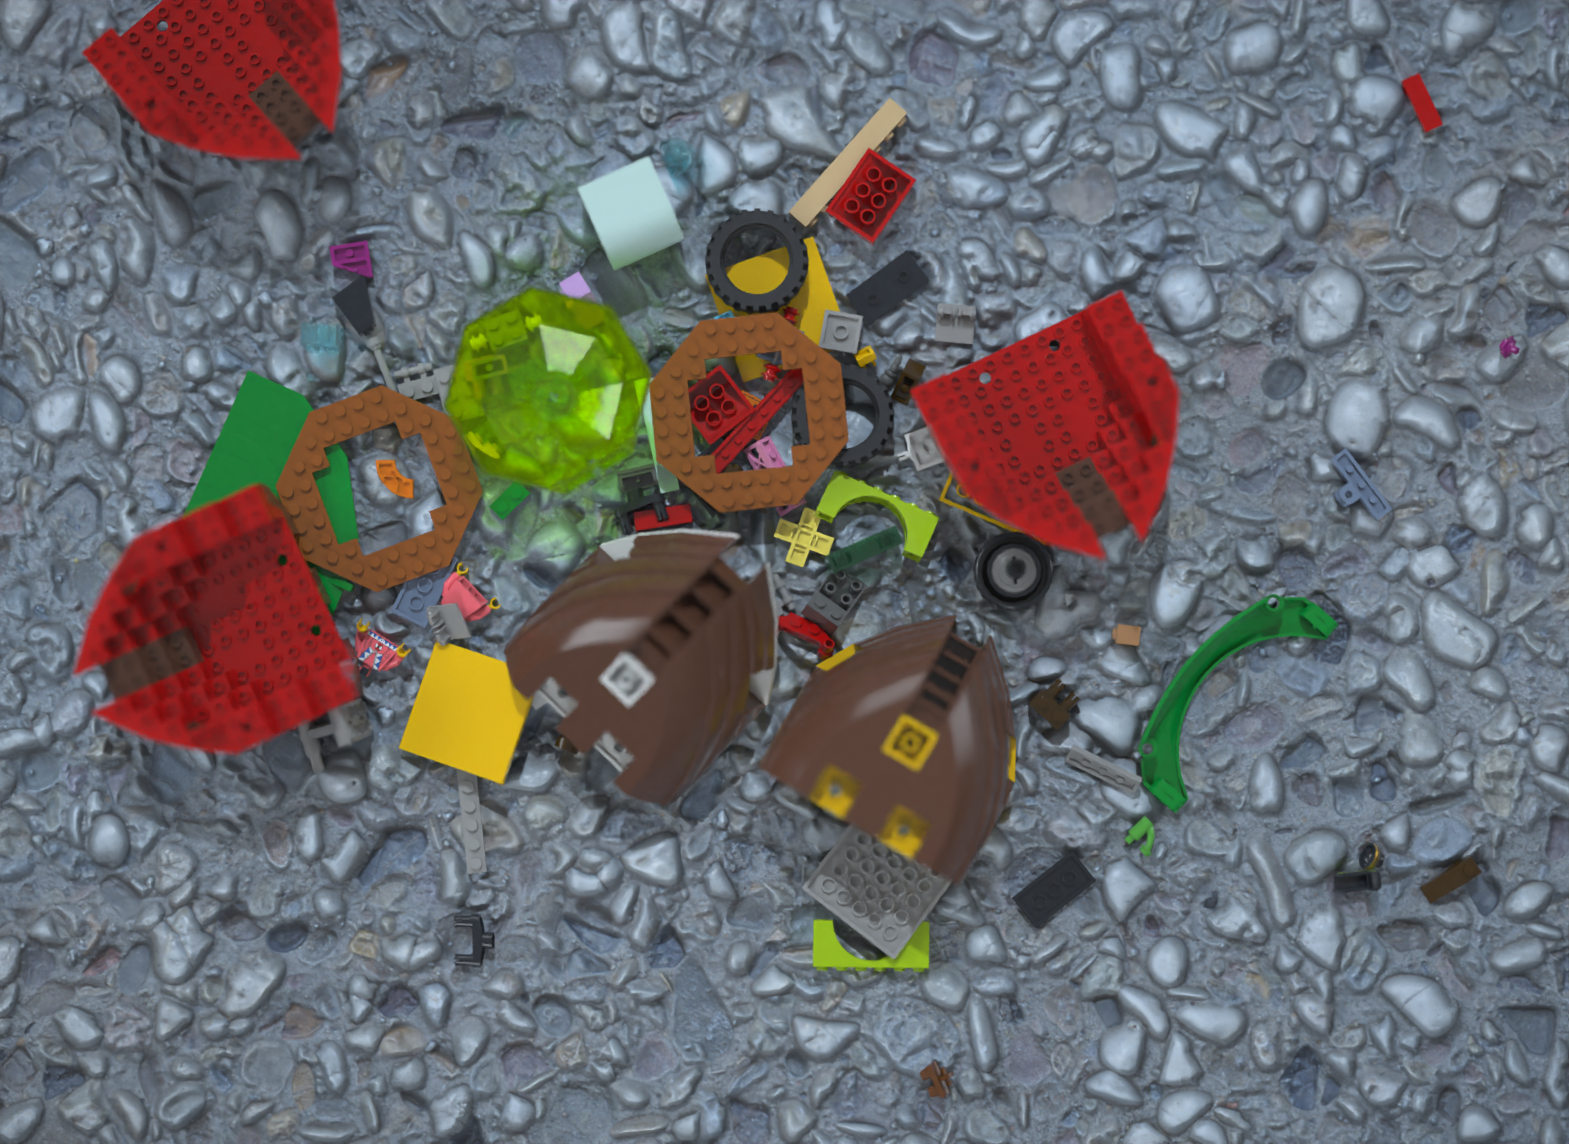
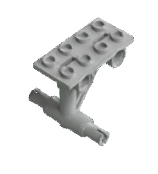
(346, 722)

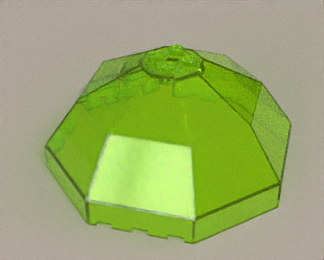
(520, 356)

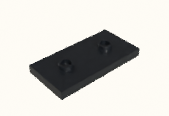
(887, 287)

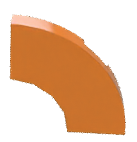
(394, 480)

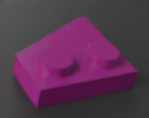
(353, 258)

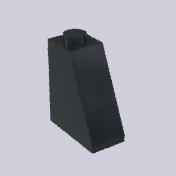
(357, 306)

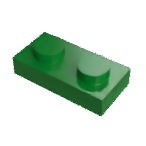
(509, 500)

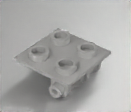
(955, 323)
(447, 622)

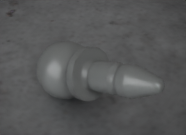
(888, 377)

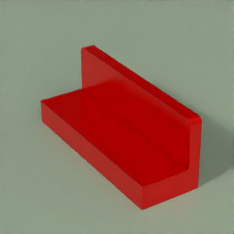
(648, 520)

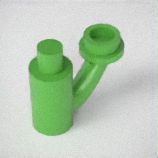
(1140, 829)

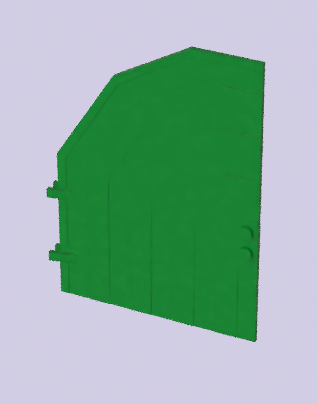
(255, 451)

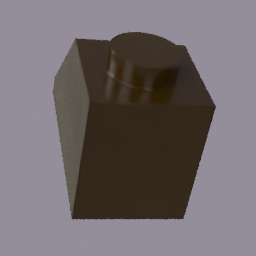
(908, 380)

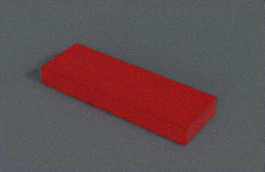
(1421, 103)

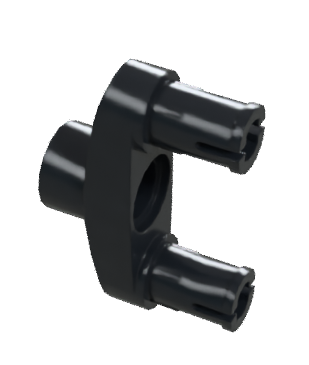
(637, 502)
(480, 940)

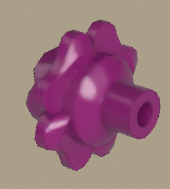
(1508, 347)

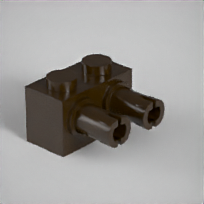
(1048, 709)

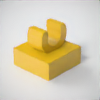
(865, 356)

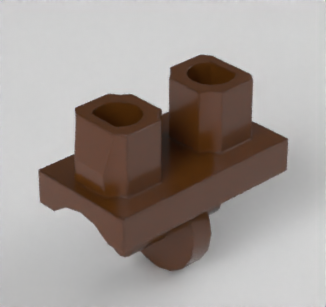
(940, 1078)

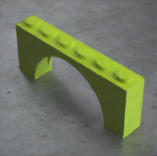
(845, 491)
(830, 953)

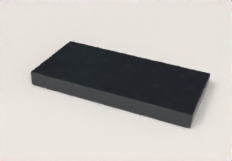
(1053, 889)

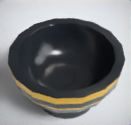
(1371, 857)

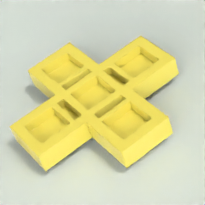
(803, 537)

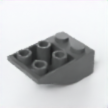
(834, 600)

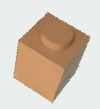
(1126, 635)

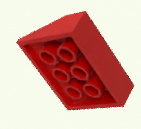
(871, 196)

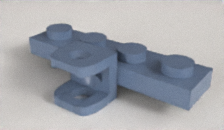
(1358, 486)

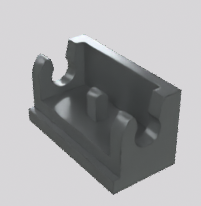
(637, 477)

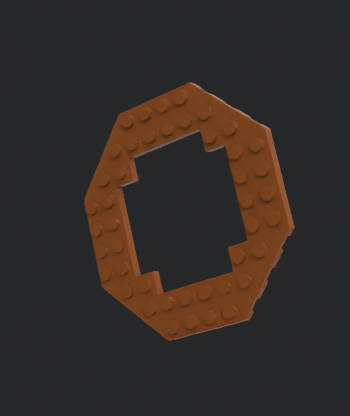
(738, 338)
(350, 419)

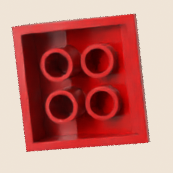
(717, 404)

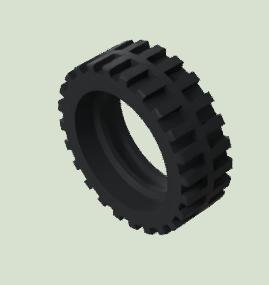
(728, 232)
(883, 417)

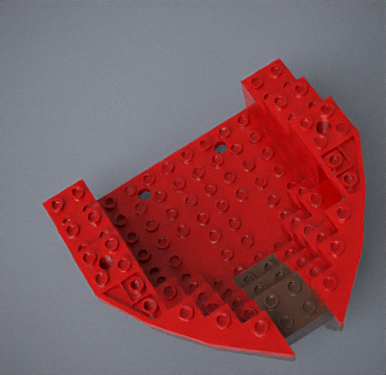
(229, 73)
(1062, 434)
(214, 634)

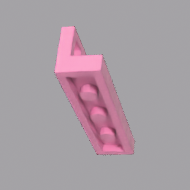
(769, 458)

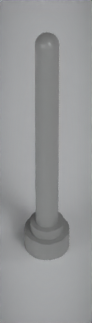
(375, 344)

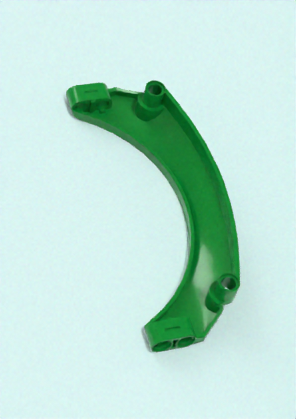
(1256, 623)

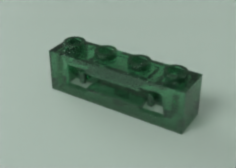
(863, 549)

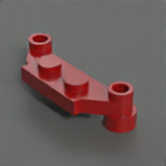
(807, 631)

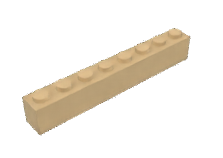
(826, 187)

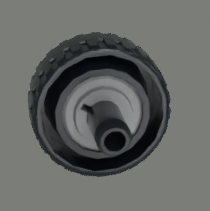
(1013, 571)

